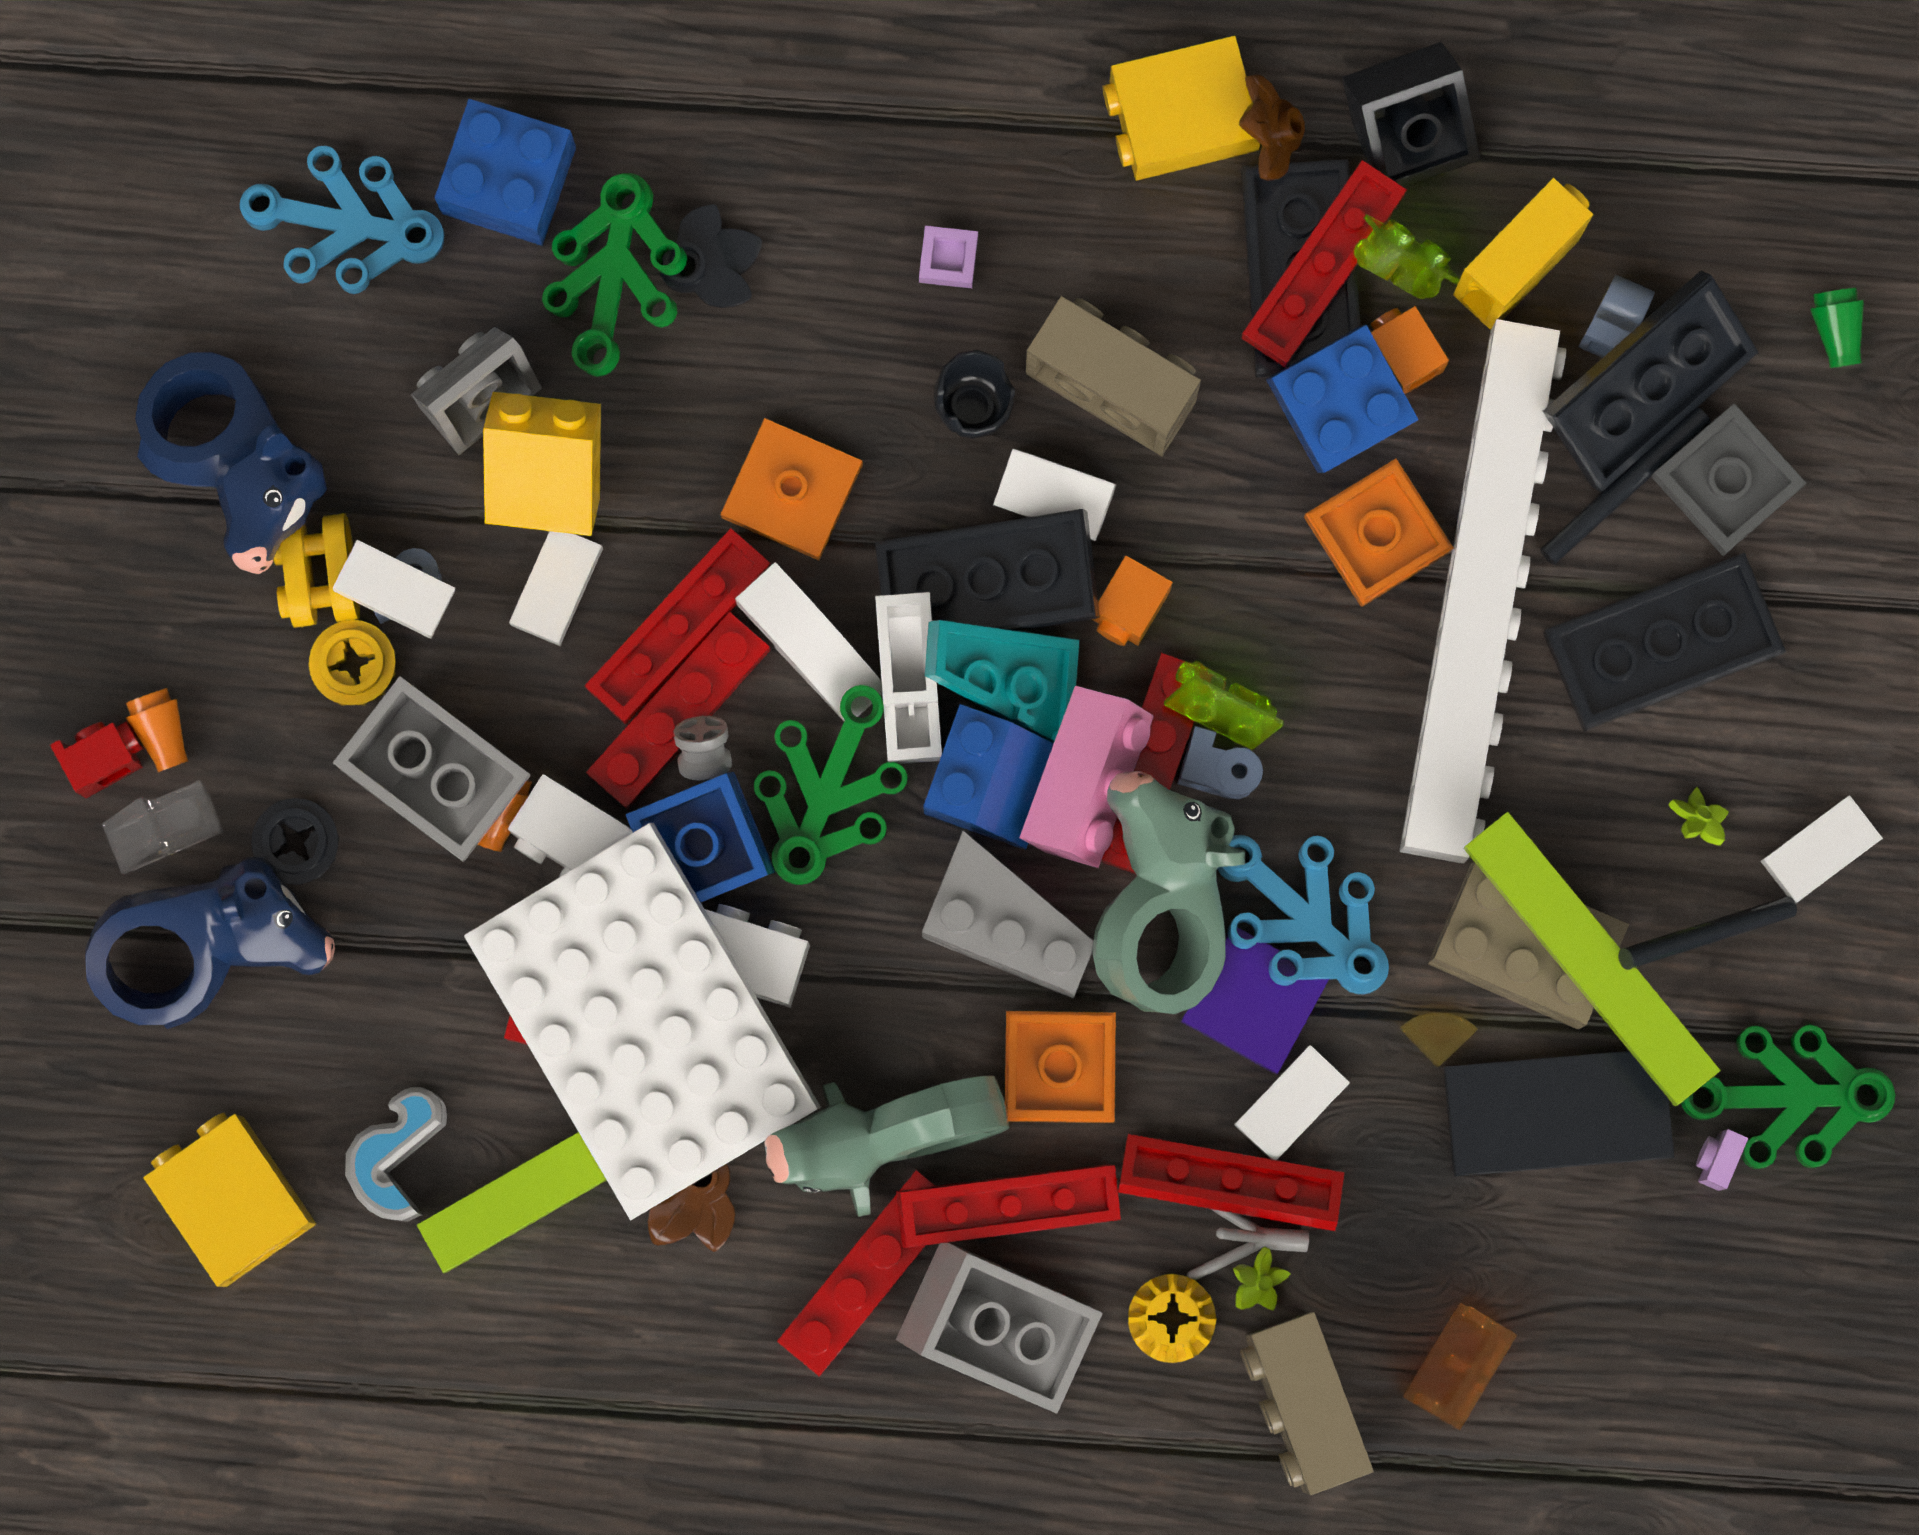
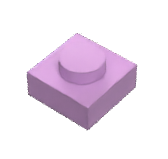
(948, 257)
(1720, 1158)

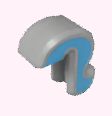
(386, 1145)

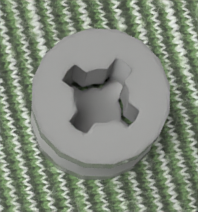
(702, 747)

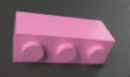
(1093, 745)

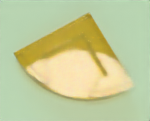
(1438, 1034)

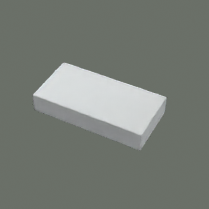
(556, 586)
(393, 589)
(1821, 849)
(1292, 1103)

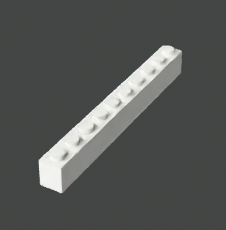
(1481, 592)

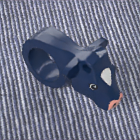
(258, 473)
(233, 921)

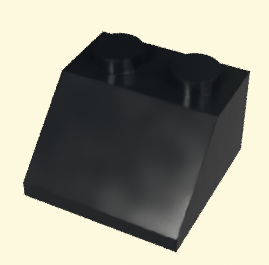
(1413, 115)

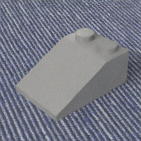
(460, 393)
(431, 769)
(998, 1326)

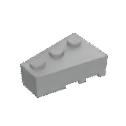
(1005, 923)

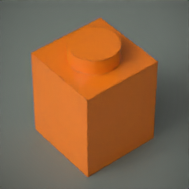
(1409, 348)
(1131, 602)

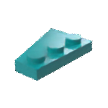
(1006, 672)

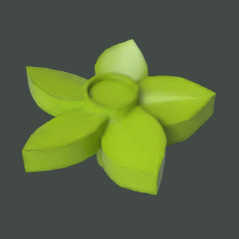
(1700, 818)
(1258, 1282)

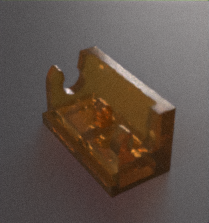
(1459, 1366)

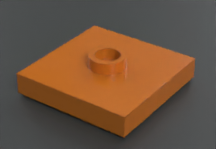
(791, 489)
(1378, 532)
(1060, 1067)

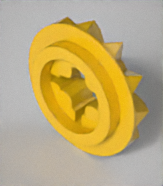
(330, 651)
(1190, 1337)

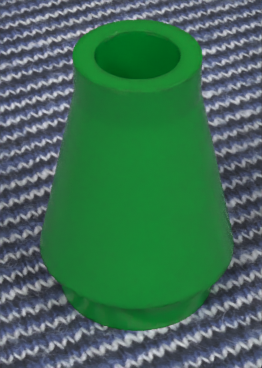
(1839, 324)

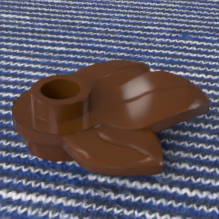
(1274, 125)
(696, 1210)

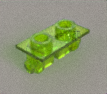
(1393, 246)
(1234, 714)

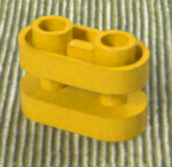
(299, 595)

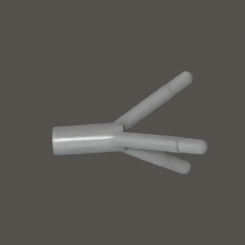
(1256, 1237)

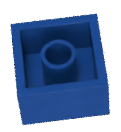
(505, 172)
(1342, 399)
(709, 835)

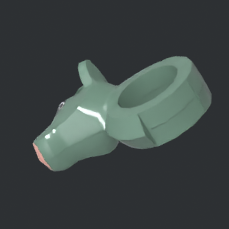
(1175, 854)
(848, 1145)

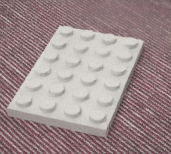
(642, 1021)

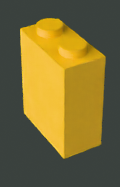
(1180, 108)
(1523, 252)
(542, 463)
(228, 1198)

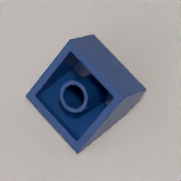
(987, 776)

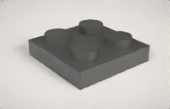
(1728, 479)

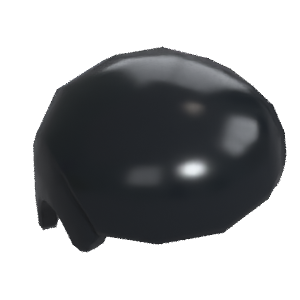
(974, 394)

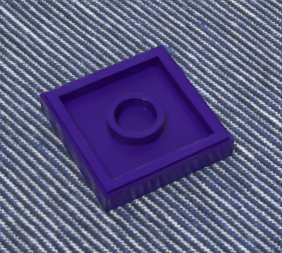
(1251, 1010)

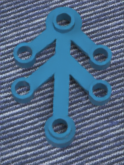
(350, 224)
(1310, 920)

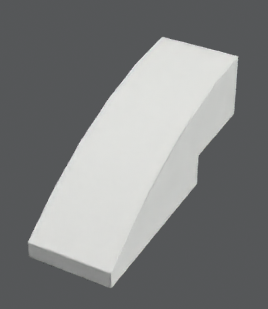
(807, 639)
(908, 695)

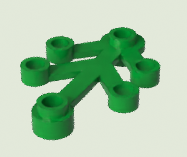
(612, 267)
(825, 794)
(1799, 1096)

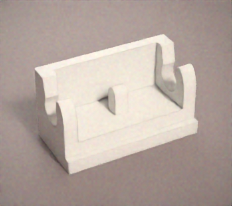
(1045, 487)

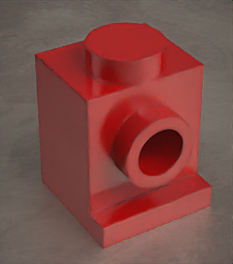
(99, 757)

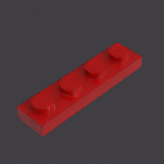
(1321, 265)
(677, 626)
(692, 691)
(1164, 748)
(1231, 1182)
(1008, 1205)
(852, 1289)

